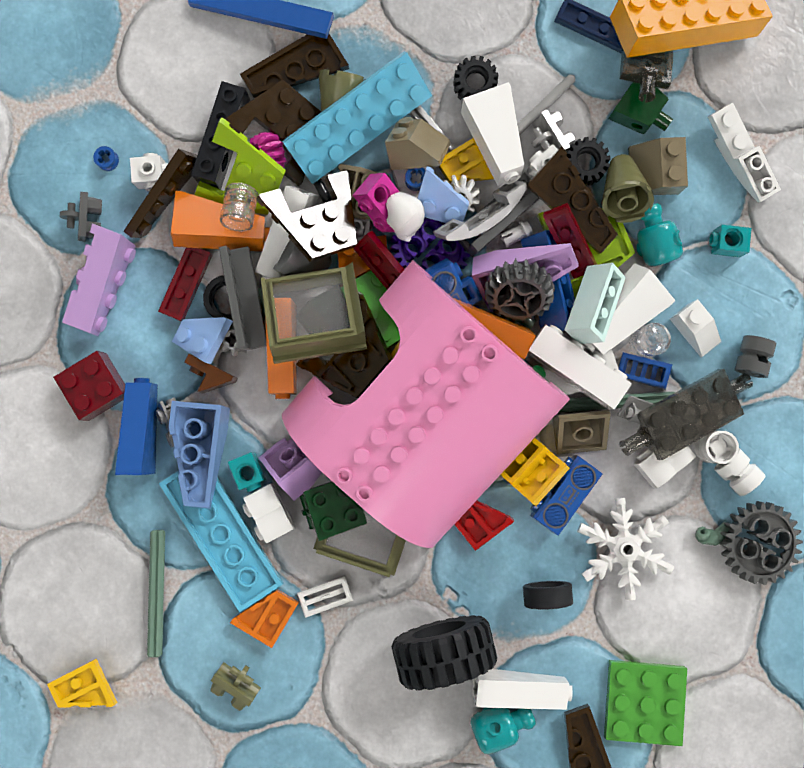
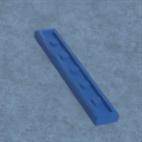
(273, 13)

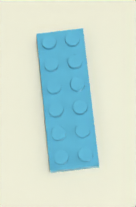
(357, 117)
(226, 545)

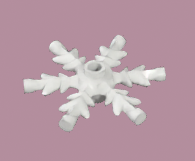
(616, 547)

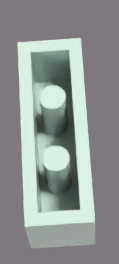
(595, 303)

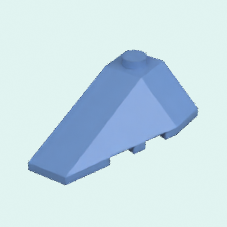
(198, 442)

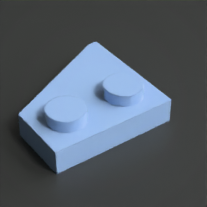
(202, 336)

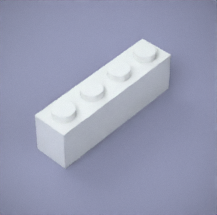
(578, 367)

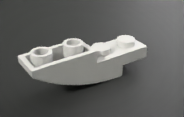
(740, 154)

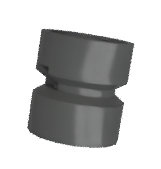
(755, 356)

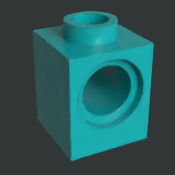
(740, 237)
(237, 466)

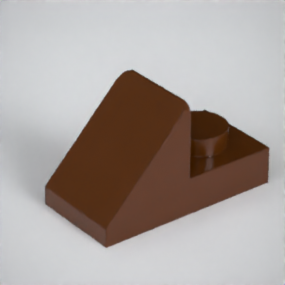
(214, 378)

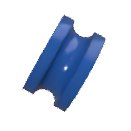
(114, 159)
(408, 177)

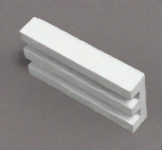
(304, 603)

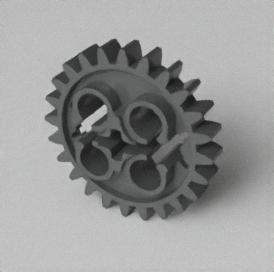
(771, 521)

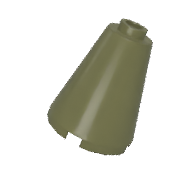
(336, 86)
(625, 191)

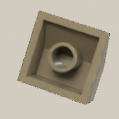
(415, 145)
(662, 164)

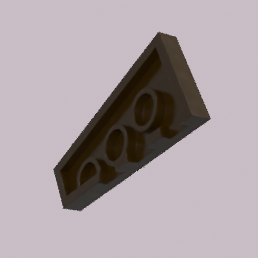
(295, 64)
(560, 184)
(584, 740)

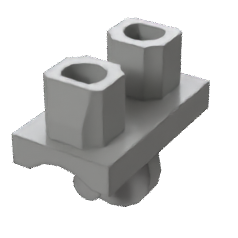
(548, 132)

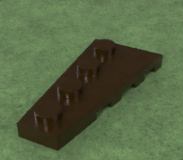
(162, 193)

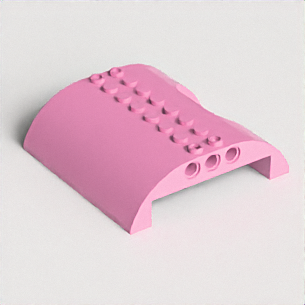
(432, 422)

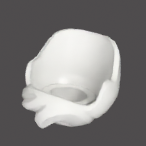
(404, 215)

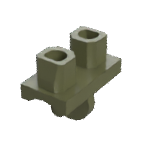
(235, 683)

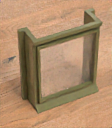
(313, 314)
(366, 547)

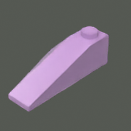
(290, 467)

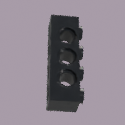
(213, 158)

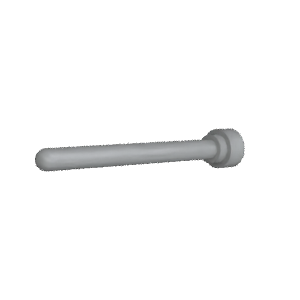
(545, 103)

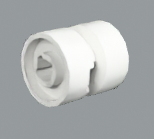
(717, 447)
(742, 475)

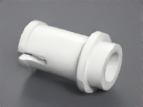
(516, 233)

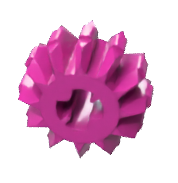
(270, 145)

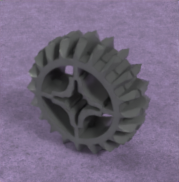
(525, 290)

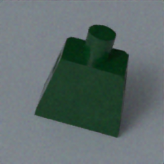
(641, 115)

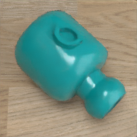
(659, 239)
(498, 727)

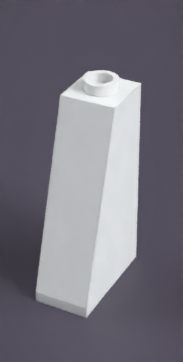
(495, 130)
(277, 239)
(638, 303)
(521, 690)

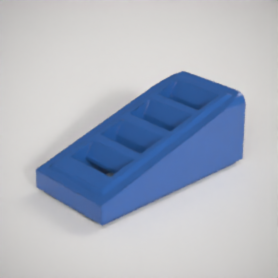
(645, 361)

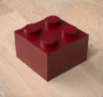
(91, 386)

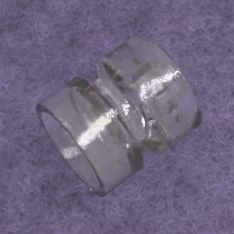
(239, 207)
(650, 340)

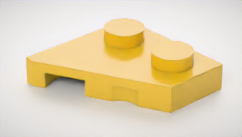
(465, 161)
(82, 688)

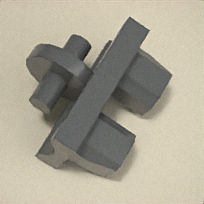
(87, 205)

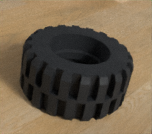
(444, 653)

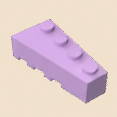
(99, 280)

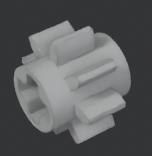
(234, 348)

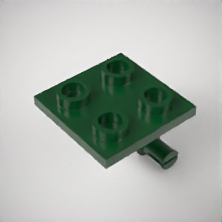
(330, 510)

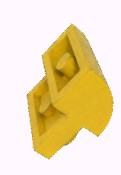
(535, 471)

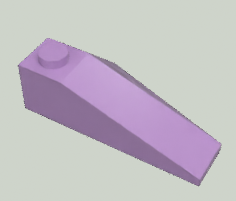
(556, 258)

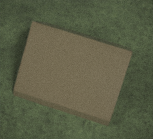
(581, 432)

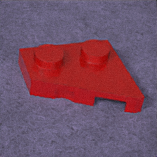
(482, 523)

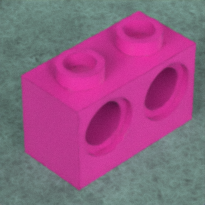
(376, 206)

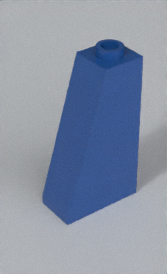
(138, 429)

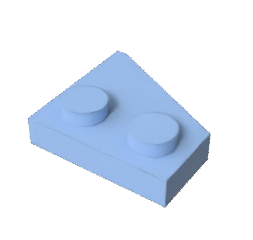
(440, 199)

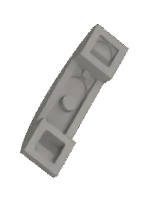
(506, 199)

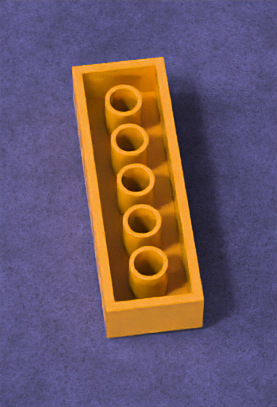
(679, 24)

